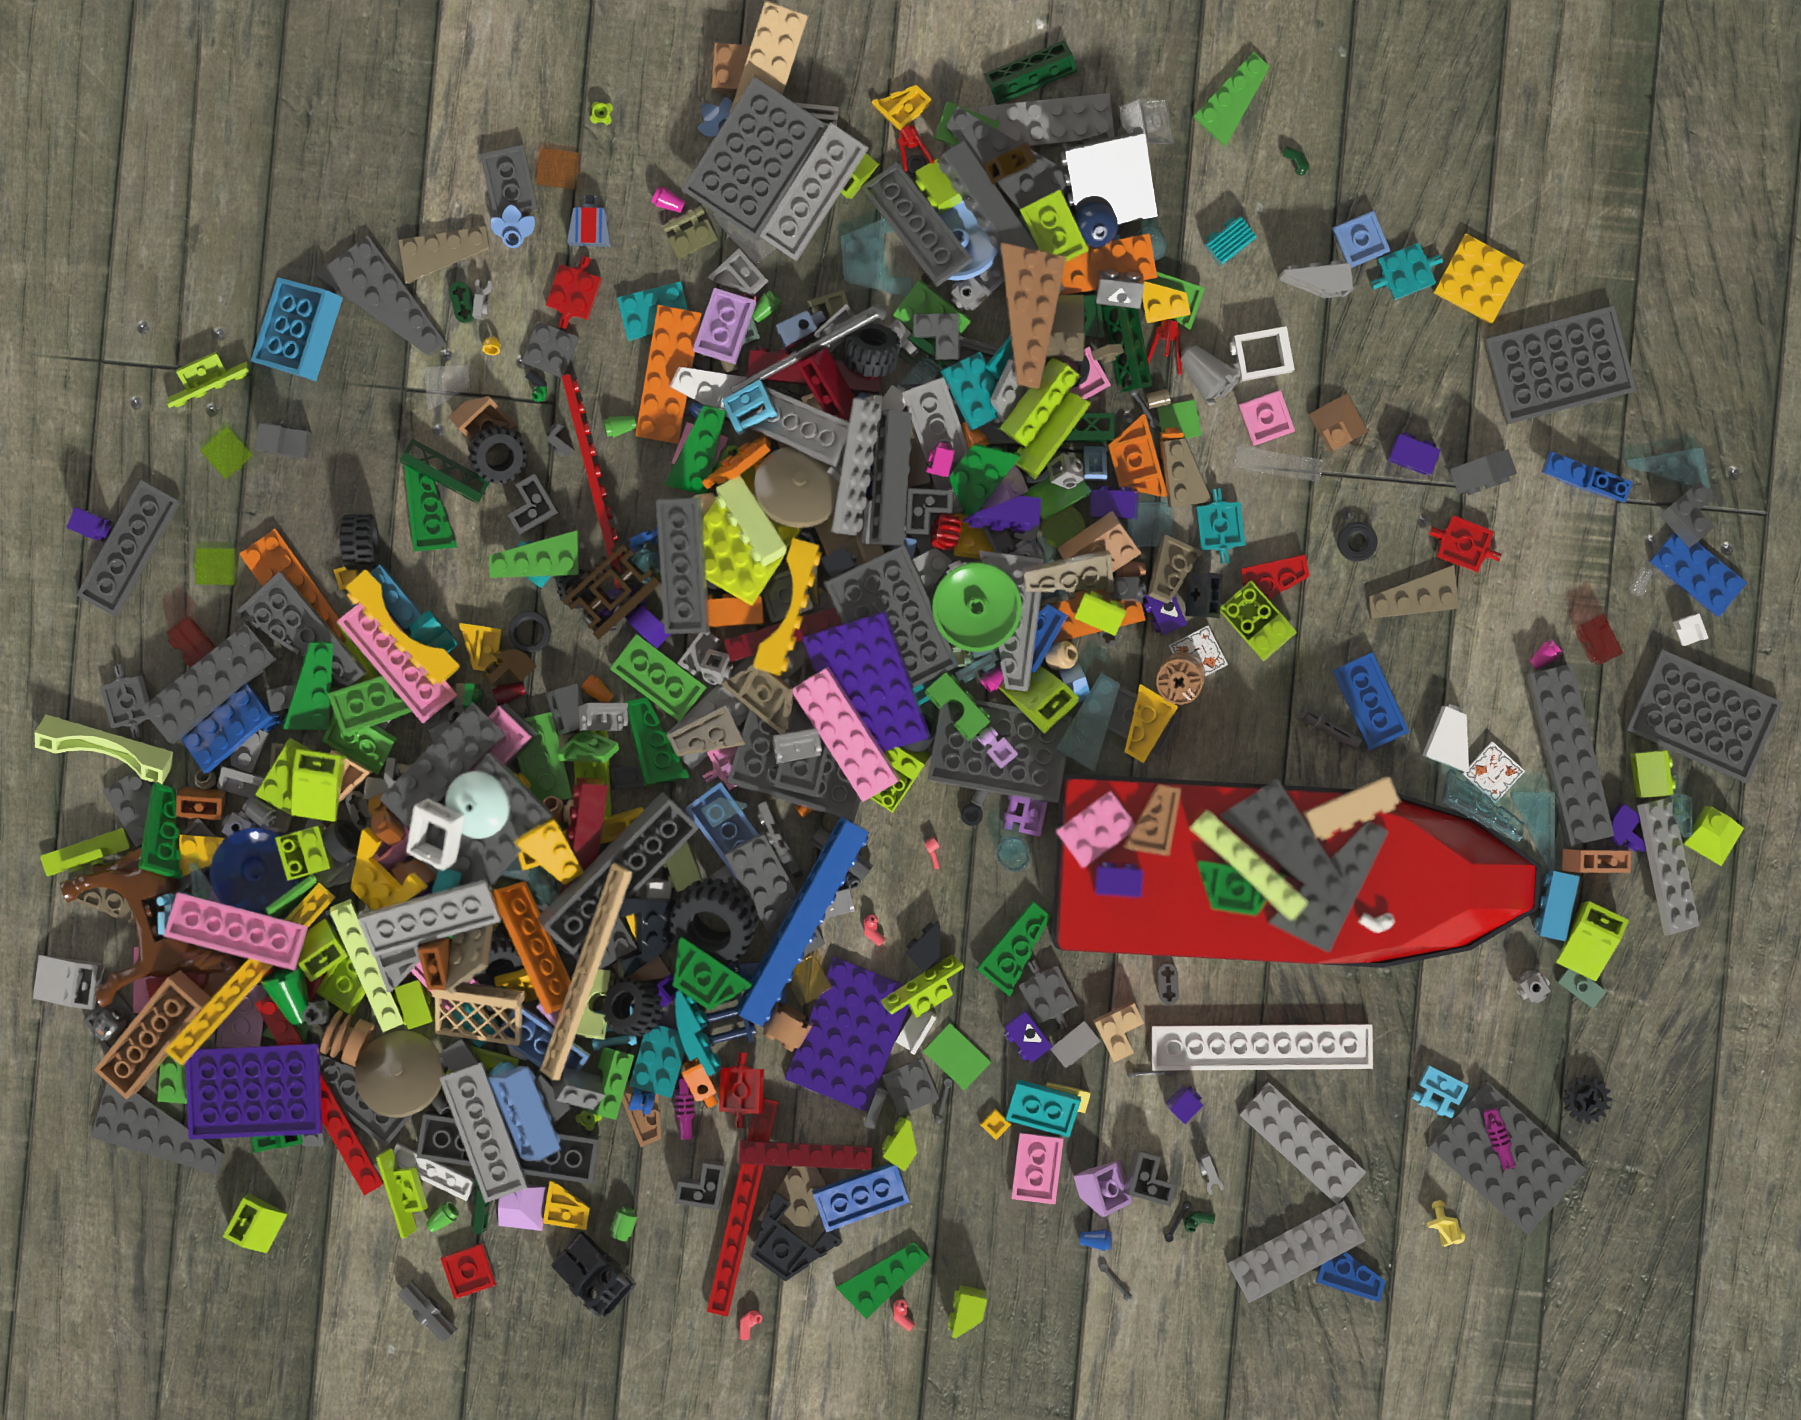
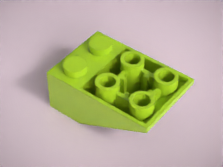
(1257, 620)
(1045, 701)
(907, 766)
(317, 784)
(1591, 940)

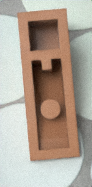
(1596, 861)

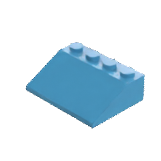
(297, 328)

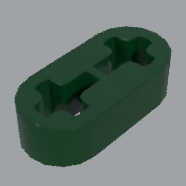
(457, 304)

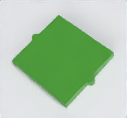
(1180, 415)

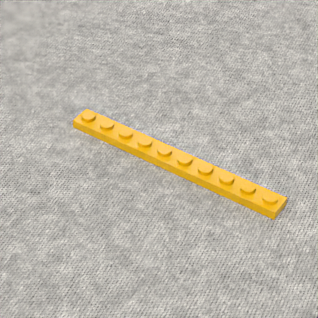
(241, 983)

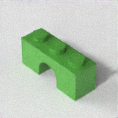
(947, 690)
(615, 1069)

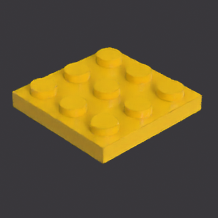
(1478, 278)

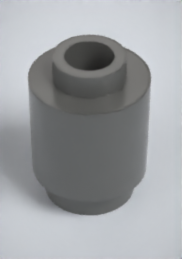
(259, 812)

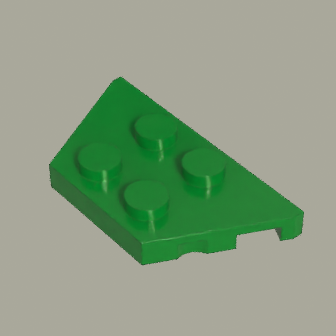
(980, 475)
(1230, 889)
(705, 977)

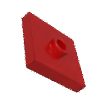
(468, 1270)

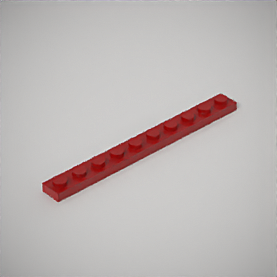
(593, 470)
(332, 1113)
(740, 1216)

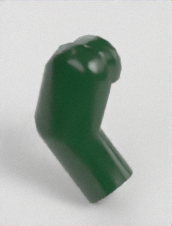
(1299, 158)
(1196, 1219)

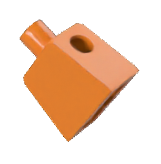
(695, 1077)

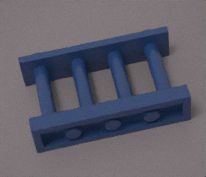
(749, 1029)

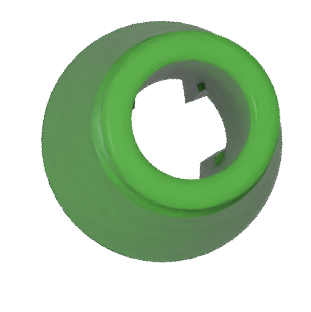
(766, 305)
(618, 425)
(442, 1216)

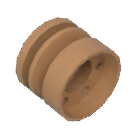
(1176, 666)
(345, 1037)

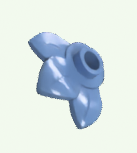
(714, 117)
(512, 223)

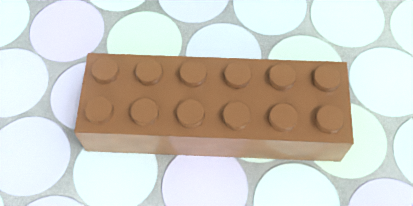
(144, 1042)

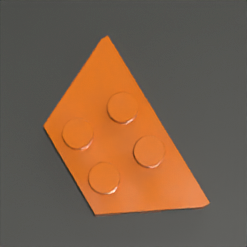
(1136, 460)
(735, 465)

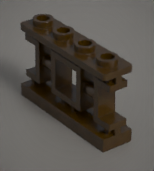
(624, 601)

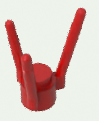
(911, 139)
(1168, 331)

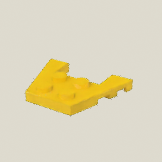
(374, 883)

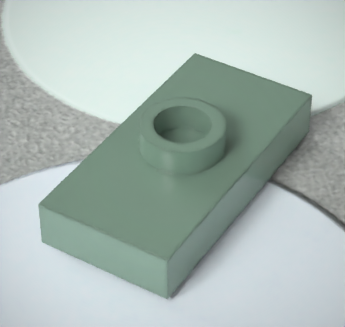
(1581, 987)

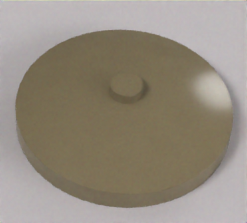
(795, 488)
(399, 1074)

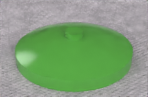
(977, 607)

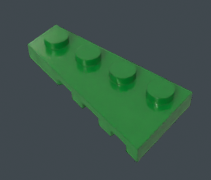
(699, 452)
(427, 517)
(310, 700)
(655, 753)
(160, 836)
(1009, 955)
(876, 1284)

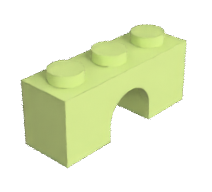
(593, 1024)

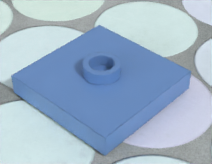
(1361, 239)

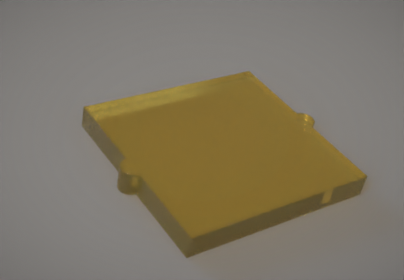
(809, 980)

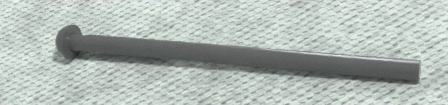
(839, 331)

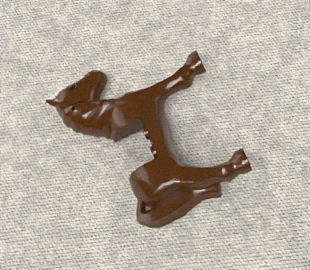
(156, 955)

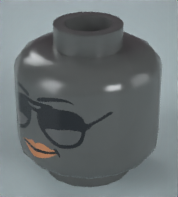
(109, 1024)

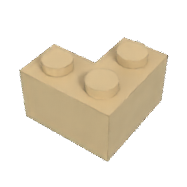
(1113, 1029)

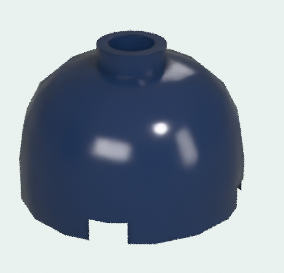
(1097, 224)

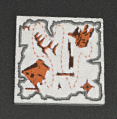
(1204, 647)
(1493, 772)

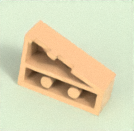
(353, 775)

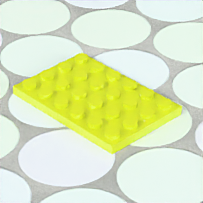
(729, 559)

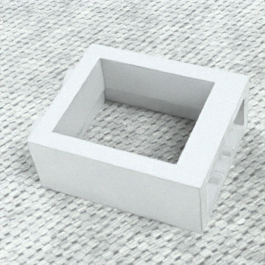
(1284, 352)
(443, 817)

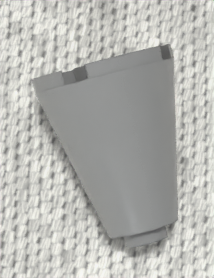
(1209, 373)

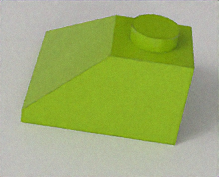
(1714, 835)

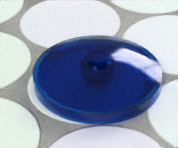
(249, 870)

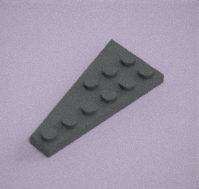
(374, 286)
(1280, 831)

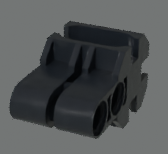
(587, 1269)

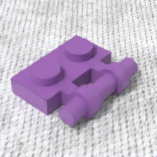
(1032, 815)

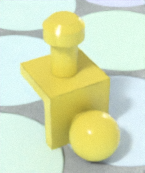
(1447, 1226)

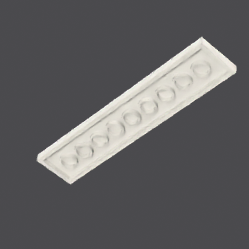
(1262, 1047)

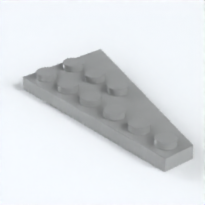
(1018, 650)

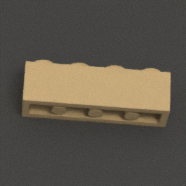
(1351, 807)

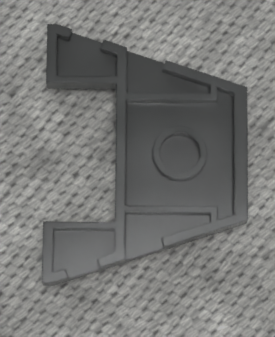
(777, 838)

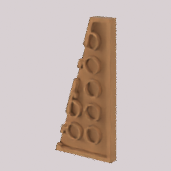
(1032, 297)

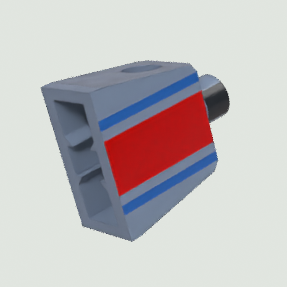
(589, 225)
(790, 332)

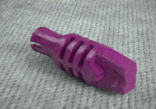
(684, 1109)
(1499, 1137)

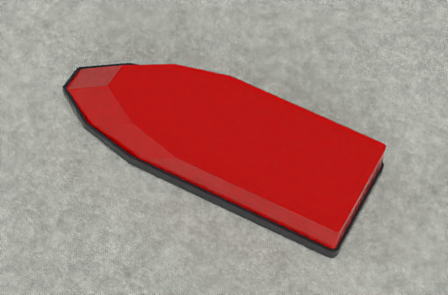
(1435, 873)

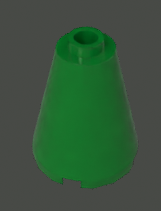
(288, 992)

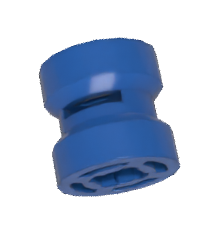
(637, 1099)

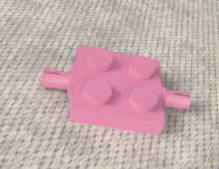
(722, 762)

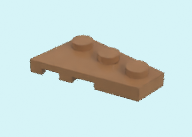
(1156, 824)
(645, 1126)

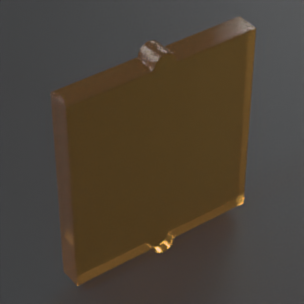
(557, 168)

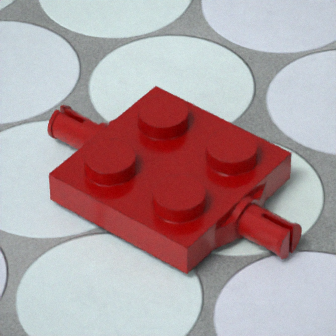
(573, 292)
(1465, 544)
(741, 1090)

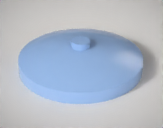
(973, 239)

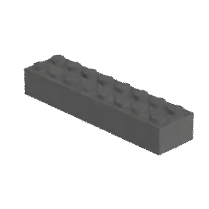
(1569, 754)
(639, 848)
(573, 1162)

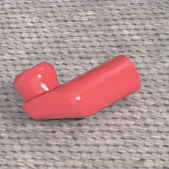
(870, 929)
(900, 1314)
(747, 1321)

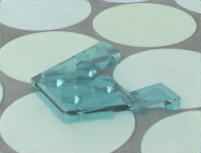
(866, 262)

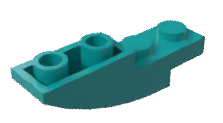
(695, 1042)

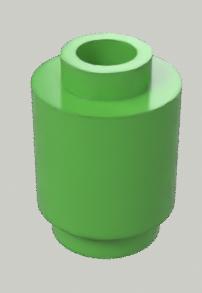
(623, 1223)

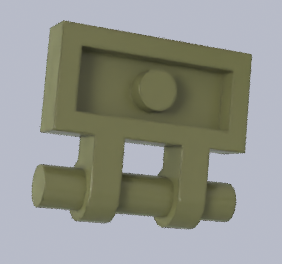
(693, 238)

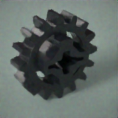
(1585, 1107)

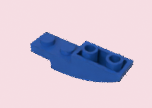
(1586, 477)

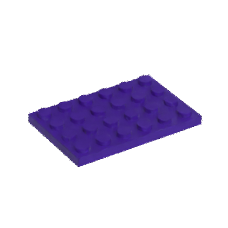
(873, 677)
(848, 1036)
(254, 1091)

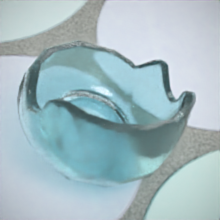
(1157, 239)
(645, 560)
(1012, 854)

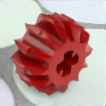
(945, 531)

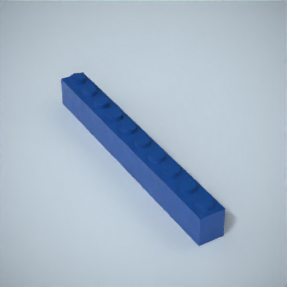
(801, 921)

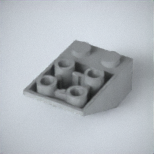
(1323, 281)
(68, 981)

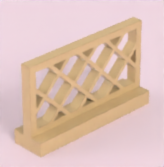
(485, 996)

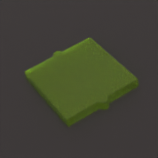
(226, 453)
(215, 566)

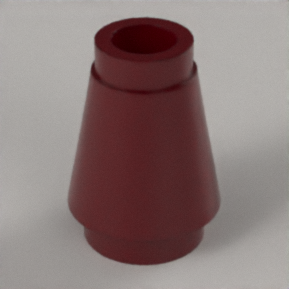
(508, 692)

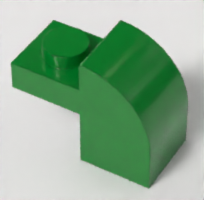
(265, 1143)

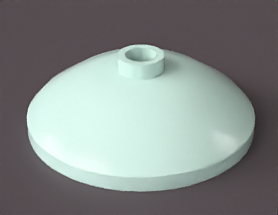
(488, 802)

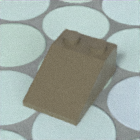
(1067, 330)

